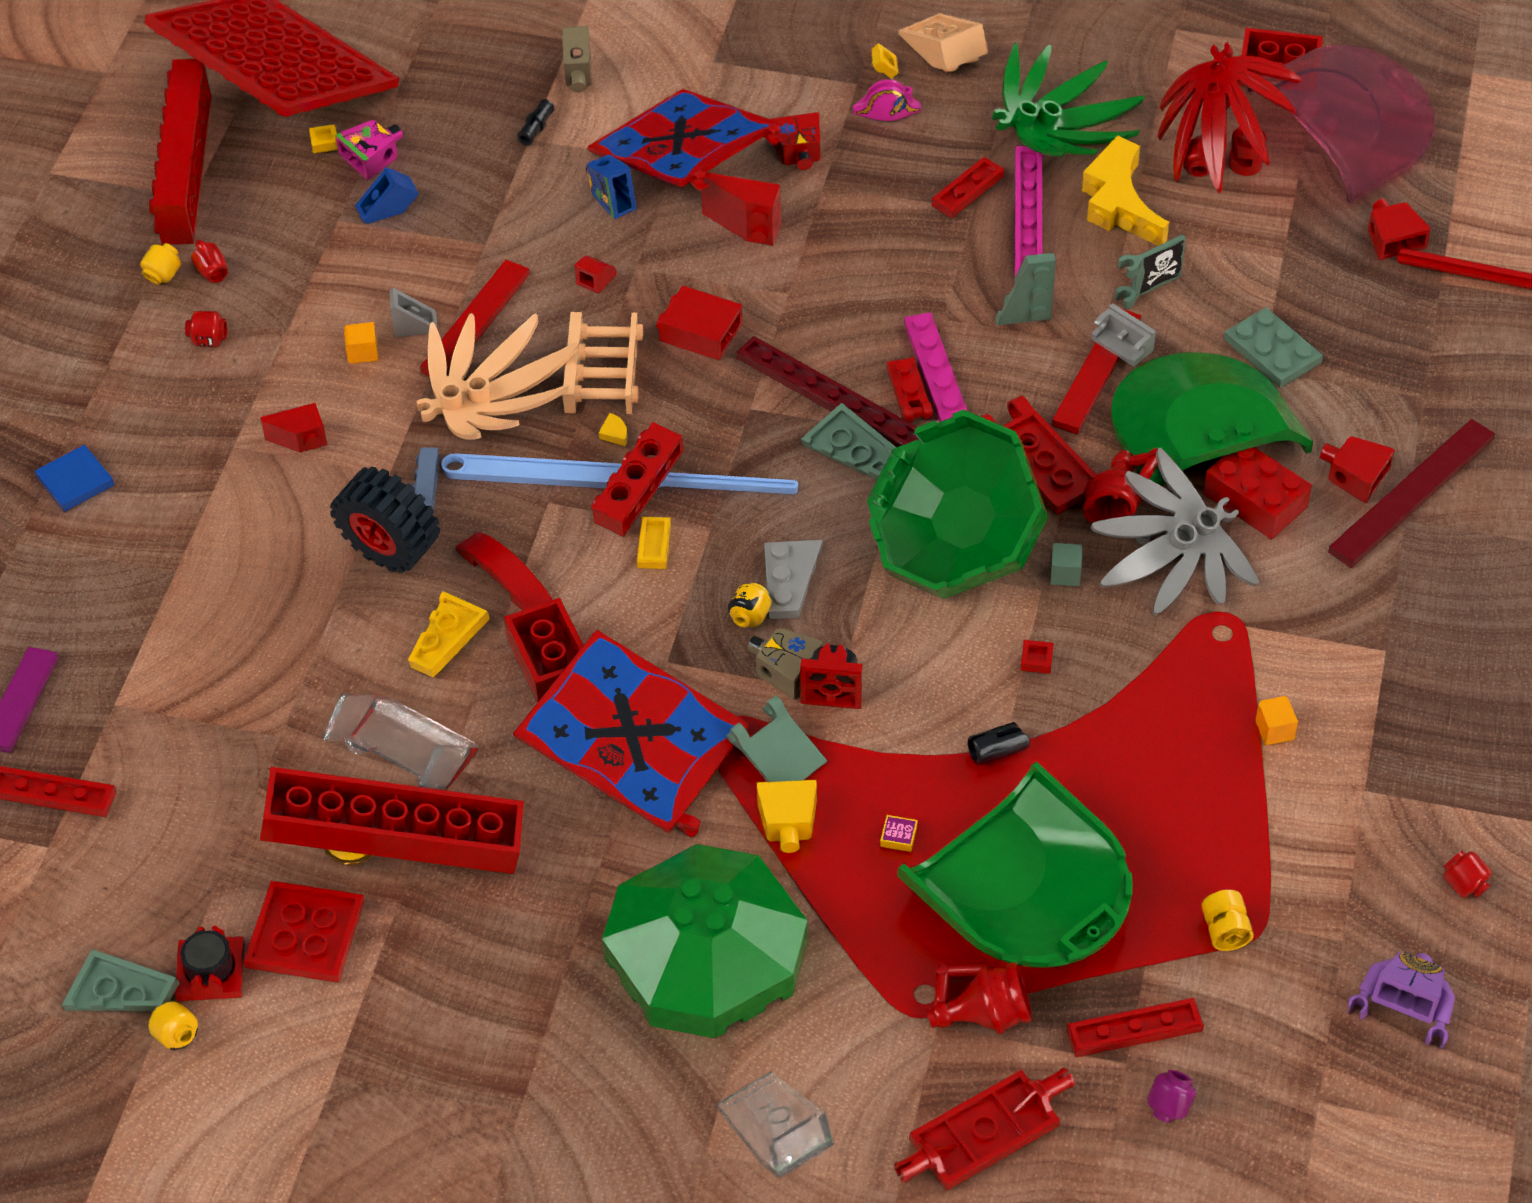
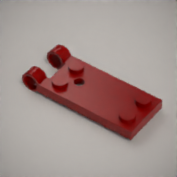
(1055, 465)

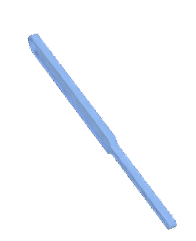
(592, 474)

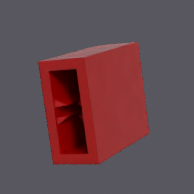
(700, 322)

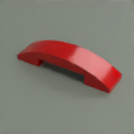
(505, 569)

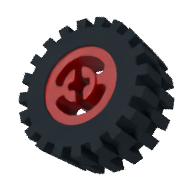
(385, 519)

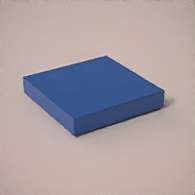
(74, 478)

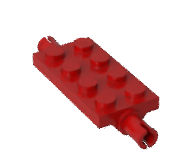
(985, 1128)

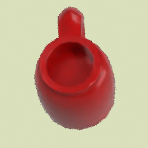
(209, 261)

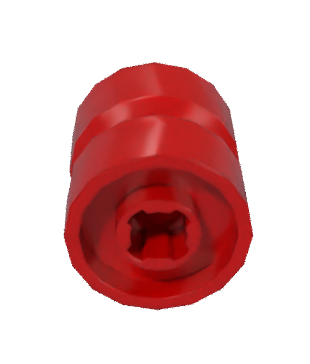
(1242, 156)

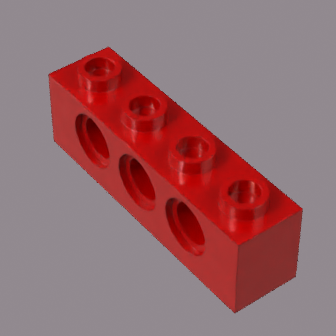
(621, 515)

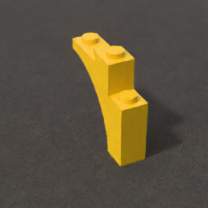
(1114, 196)

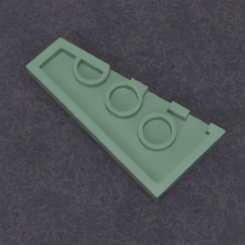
(849, 442)

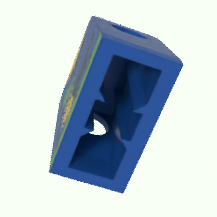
(612, 177)

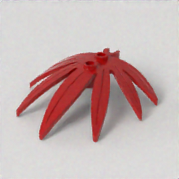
(1217, 88)

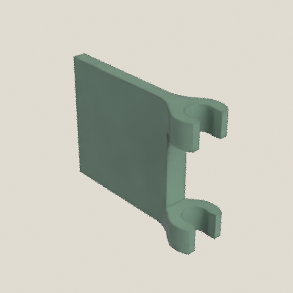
(780, 748)

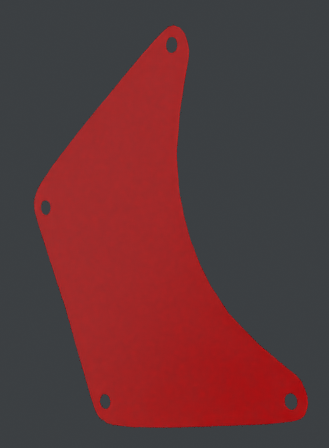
(1160, 764)

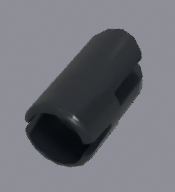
(997, 743)

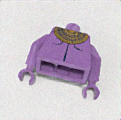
(1411, 987)

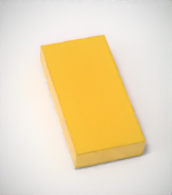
(654, 542)

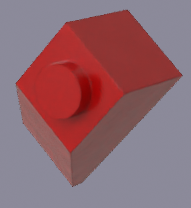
(295, 428)

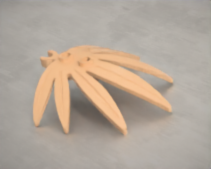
(467, 401)

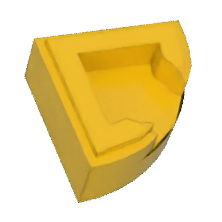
(614, 430)

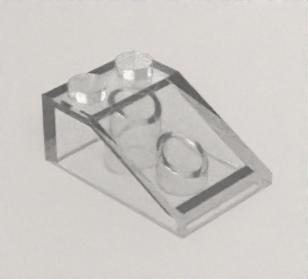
(777, 1124)

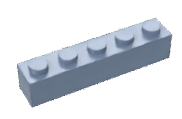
(427, 475)

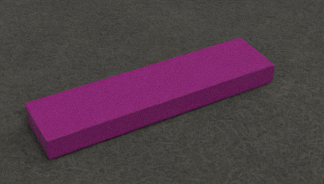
(23, 694)

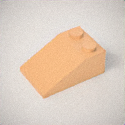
(946, 41)

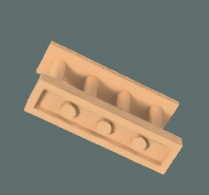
(577, 372)

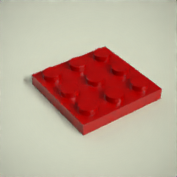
(304, 931)

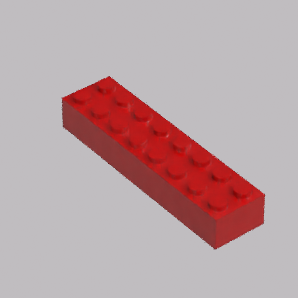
(181, 152)
(392, 820)

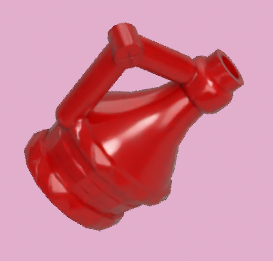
(1110, 494)
(993, 998)

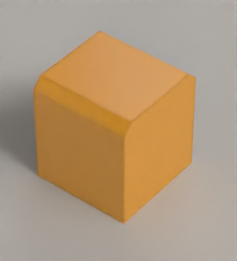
(361, 343)
(1276, 720)

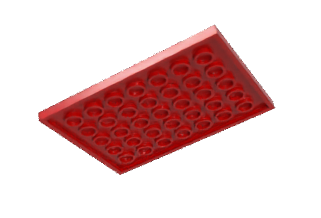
(272, 53)

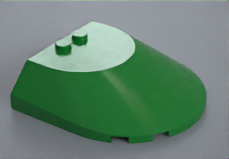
(1200, 410)
(1030, 878)

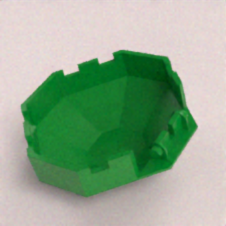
(956, 506)
(705, 940)

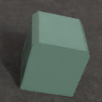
(1066, 564)

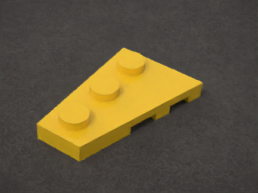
(447, 633)

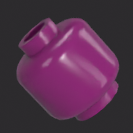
(1171, 1095)

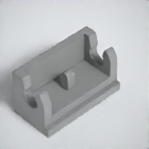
(1124, 335)

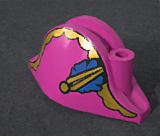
(887, 102)

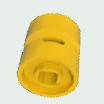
(1227, 920)

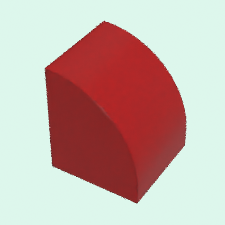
(593, 273)

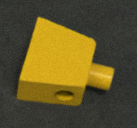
(787, 811)

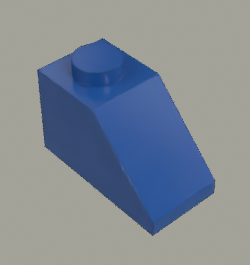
(387, 196)

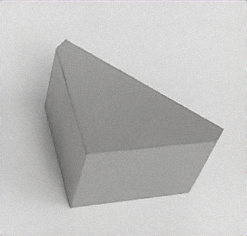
(410, 315)

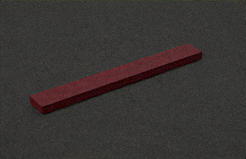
(823, 390)
(1411, 493)

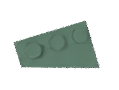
(1032, 293)
(118, 985)

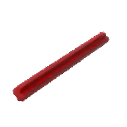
(1465, 268)

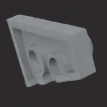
(788, 574)

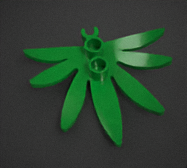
(1045, 124)

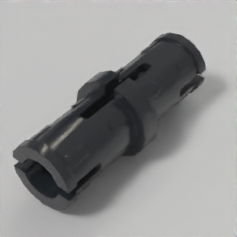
(535, 122)

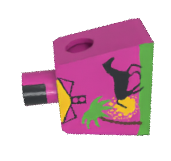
(369, 147)

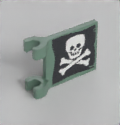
(1151, 269)

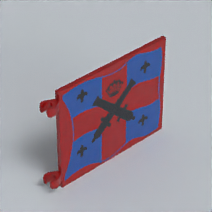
(685, 138)
(631, 732)

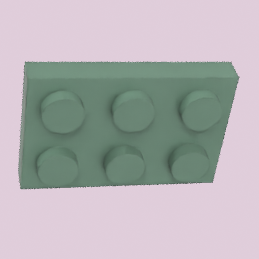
(1273, 347)

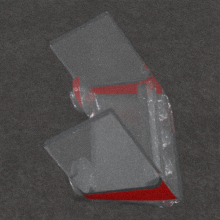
(401, 737)

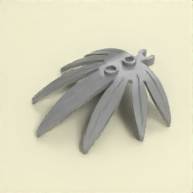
(1189, 533)

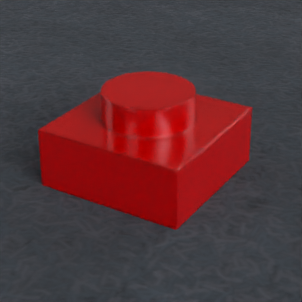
(1037, 656)

